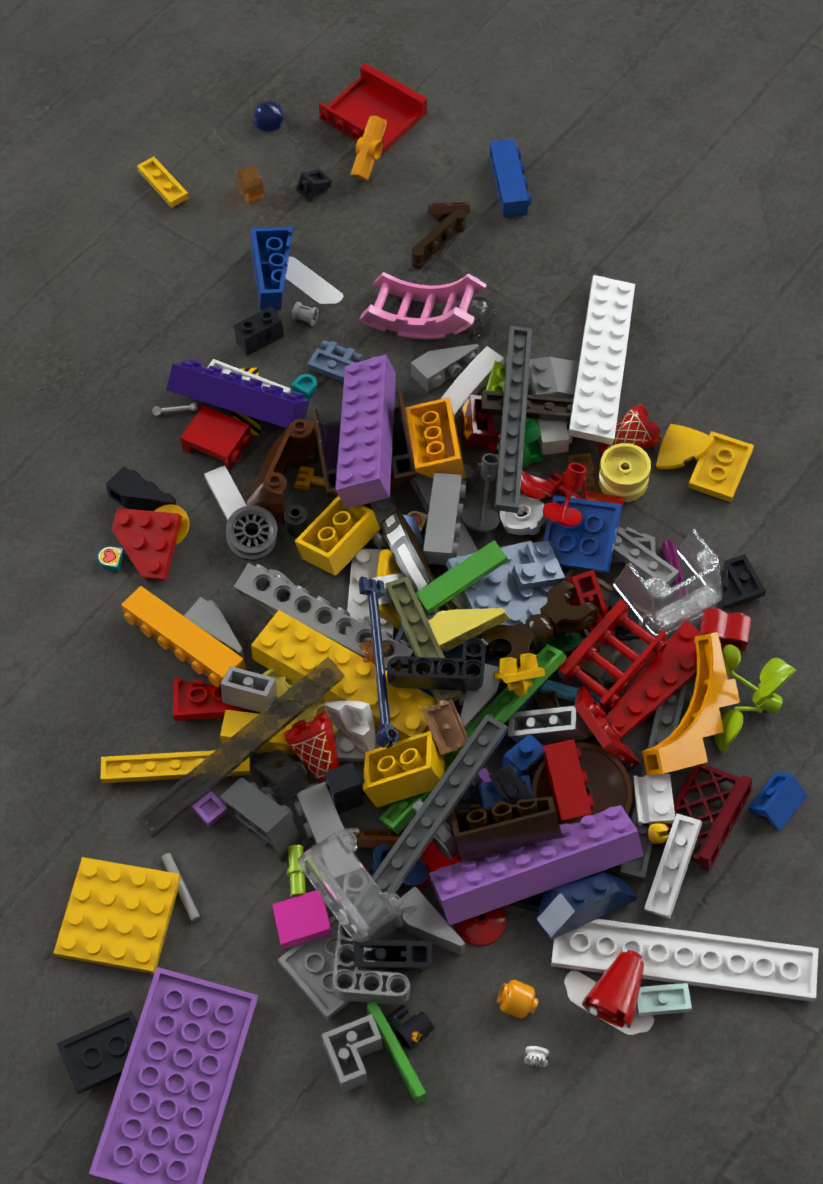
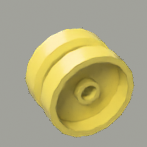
(624, 471)

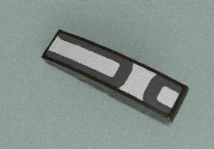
(407, 550)

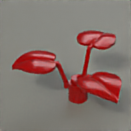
(573, 479)

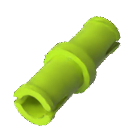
(296, 875)

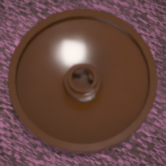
(606, 780)

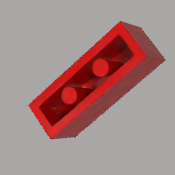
(567, 780)

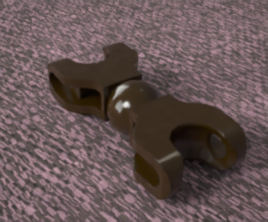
(555, 618)

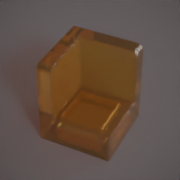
(250, 184)

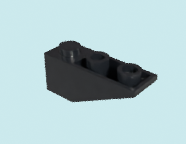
(134, 492)

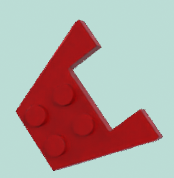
(606, 734)

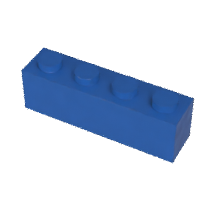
(509, 177)

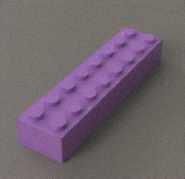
(366, 432)
(521, 872)

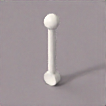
(157, 410)

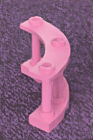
(452, 321)

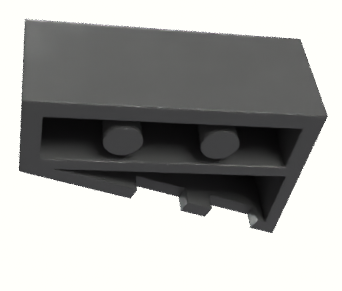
(262, 815)

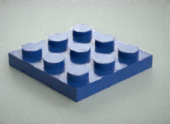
(590, 542)

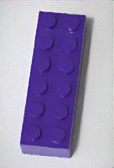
(237, 394)

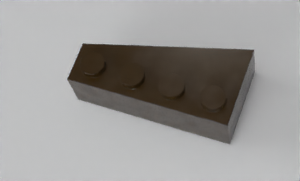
(503, 826)

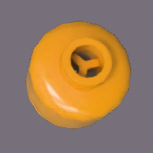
(517, 999)

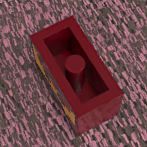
(476, 427)

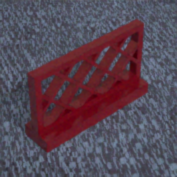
(726, 817)

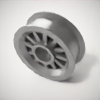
(255, 513)

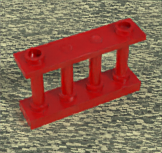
(604, 634)

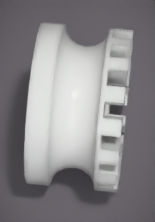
(537, 1056)

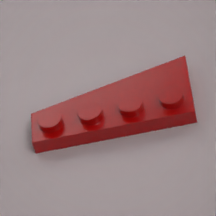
(199, 701)

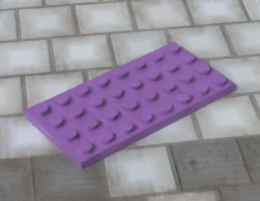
(174, 1082)

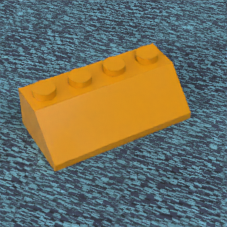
(435, 438)

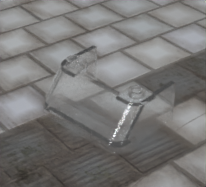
(669, 607)
(350, 889)

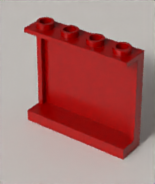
(375, 96)

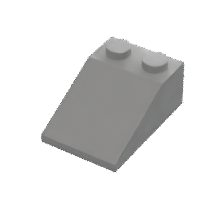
(553, 377)

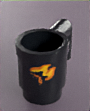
(412, 1030)

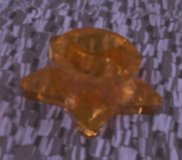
(368, 653)

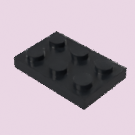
(98, 1052)

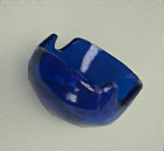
(268, 116)

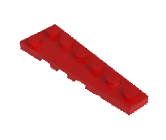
(658, 681)

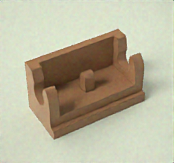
(446, 727)

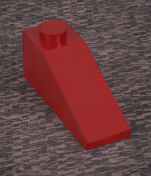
(588, 590)

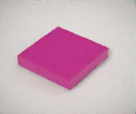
(301, 919)

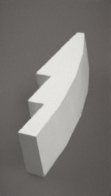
(472, 379)

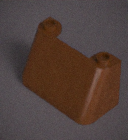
(290, 449)

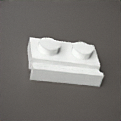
(654, 799)

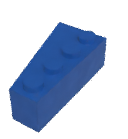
(270, 260)

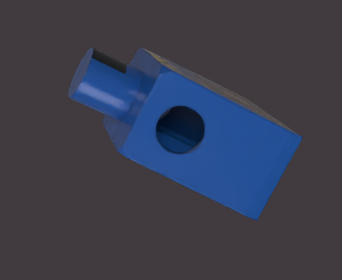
(525, 756)

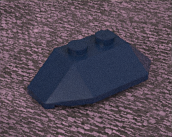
(581, 902)

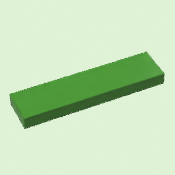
(461, 577)
(397, 1054)

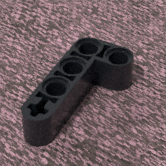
(400, 666)

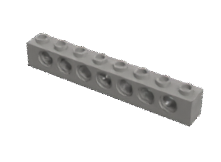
(255, 576)

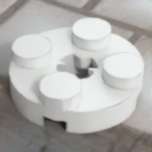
(526, 524)

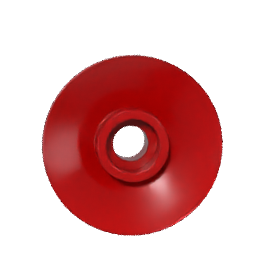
(483, 932)

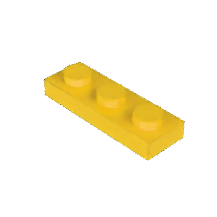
(162, 182)

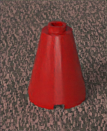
(617, 990)

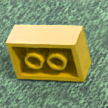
(337, 536)
(403, 769)

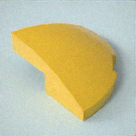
(681, 445)

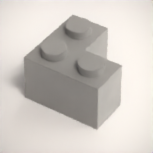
(347, 1045)

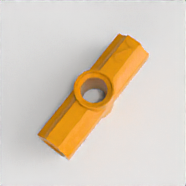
(368, 148)

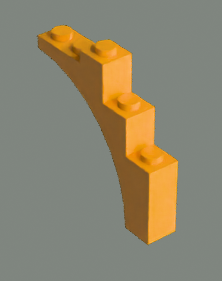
(703, 717)

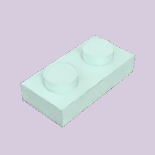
(663, 999)

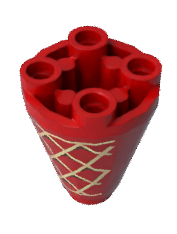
(635, 430)
(314, 744)

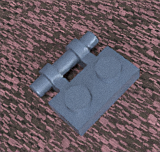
(330, 364)

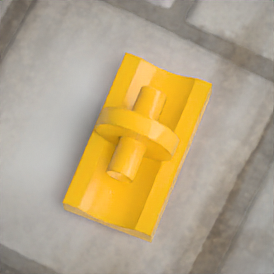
(518, 676)

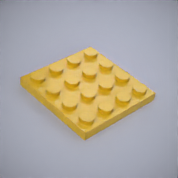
(117, 915)

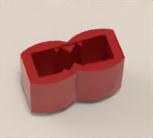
(731, 628)

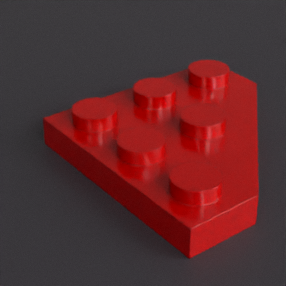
(148, 540)

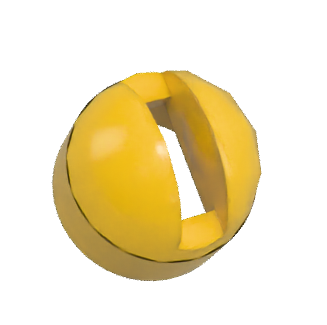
(658, 833)

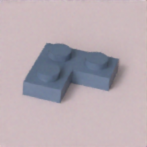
(542, 570)

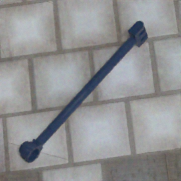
(375, 589)

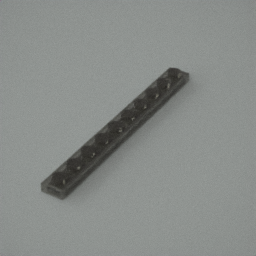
(240, 747)

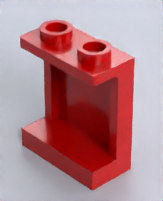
(217, 436)

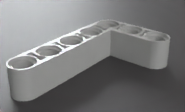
(361, 978)

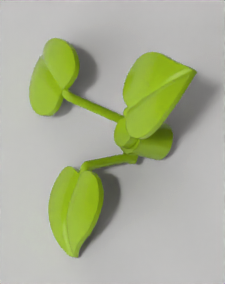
(772, 677)

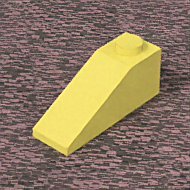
(459, 625)

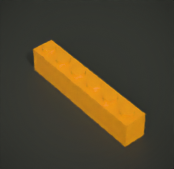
(180, 636)

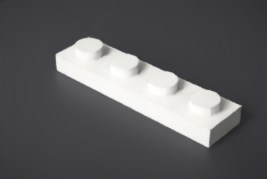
(673, 866)

